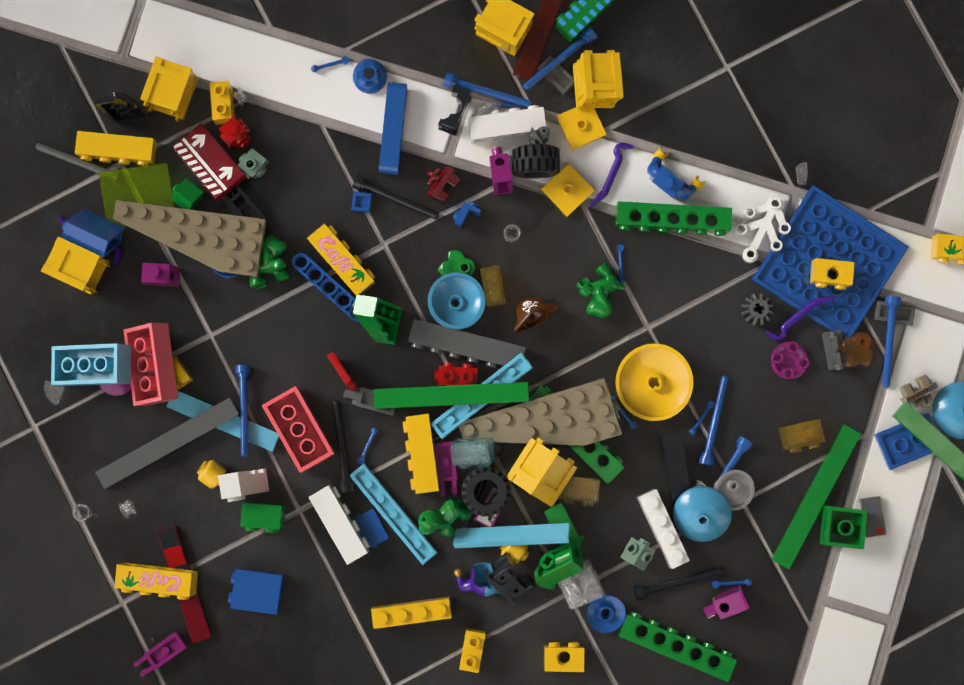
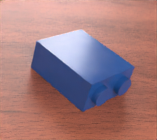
(92, 232)
(256, 591)

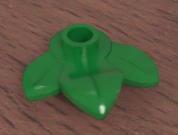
(456, 263)

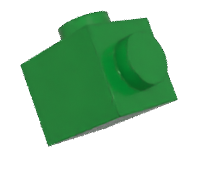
(187, 195)

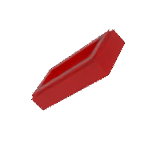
(341, 371)

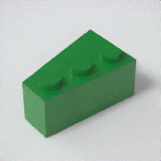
(378, 318)

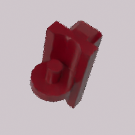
(447, 176)

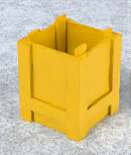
(504, 24)
(598, 80)
(169, 88)
(75, 265)
(541, 471)

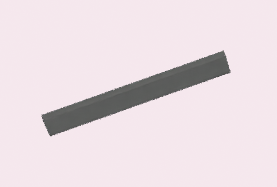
(167, 443)

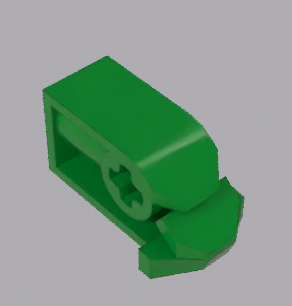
(557, 515)
(558, 565)

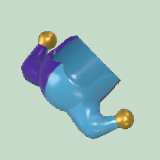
(477, 581)

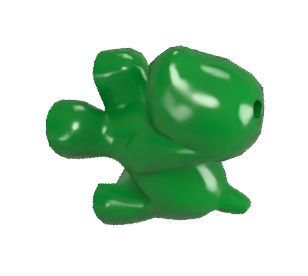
(270, 263)
(600, 304)
(442, 518)

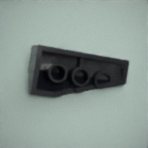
(121, 107)

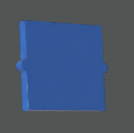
(371, 528)

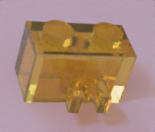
(801, 435)

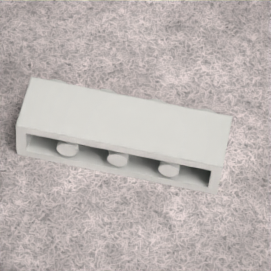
(505, 124)
(339, 524)
(663, 528)

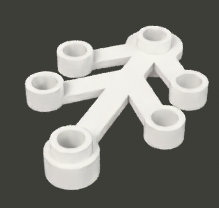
(764, 225)

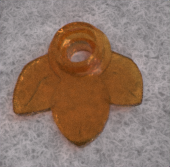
(855, 351)

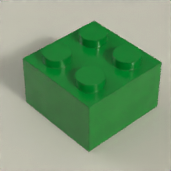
(263, 515)
(843, 527)

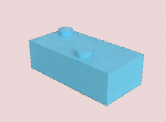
(91, 364)

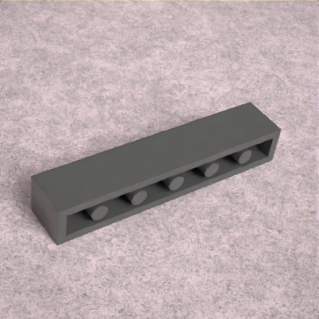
(463, 344)

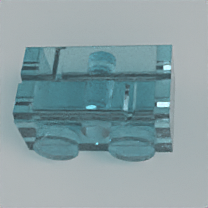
(472, 452)

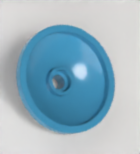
(457, 288)
(949, 411)
(699, 503)

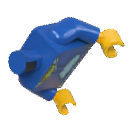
(669, 181)

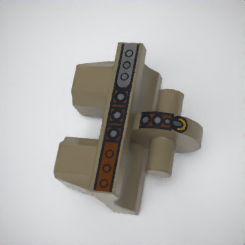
(925, 387)

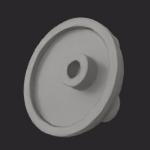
(736, 487)

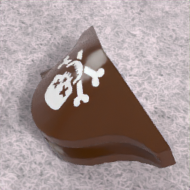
(532, 313)

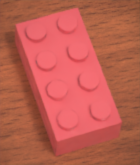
(151, 364)
(298, 429)

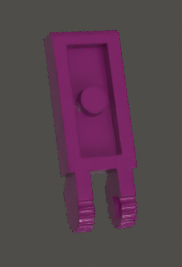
(445, 469)
(162, 652)

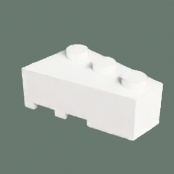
(238, 484)

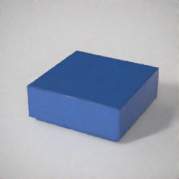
(361, 202)

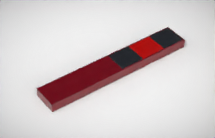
(192, 607)

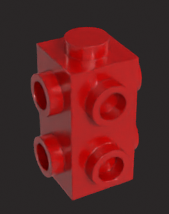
(235, 133)
(450, 375)

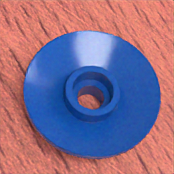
(612, 619)

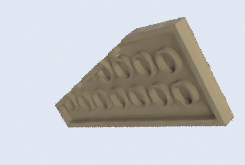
(215, 239)
(562, 418)

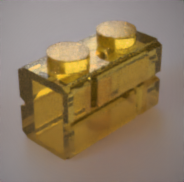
(493, 286)
(581, 490)

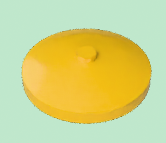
(654, 382)

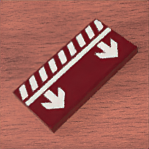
(209, 162)

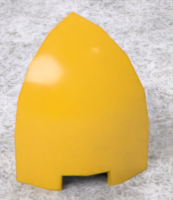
(181, 374)

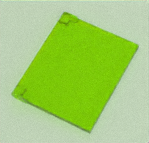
(138, 185)

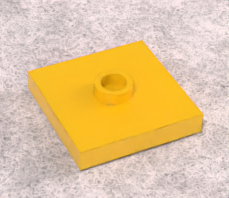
(580, 127)
(567, 190)

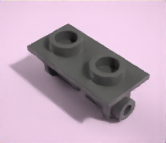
(539, 136)
(835, 357)

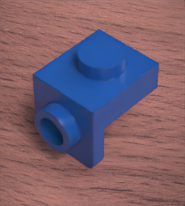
(461, 215)

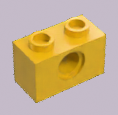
(221, 101)
(843, 269)
(472, 650)
(573, 664)

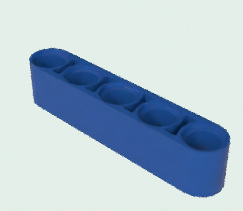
(393, 128)
(321, 284)

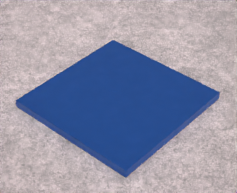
(832, 232)

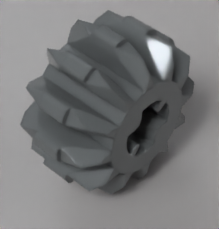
(760, 303)

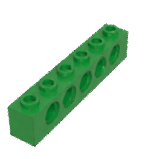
(722, 216)
(607, 472)
(721, 670)

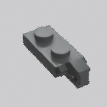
(365, 398)

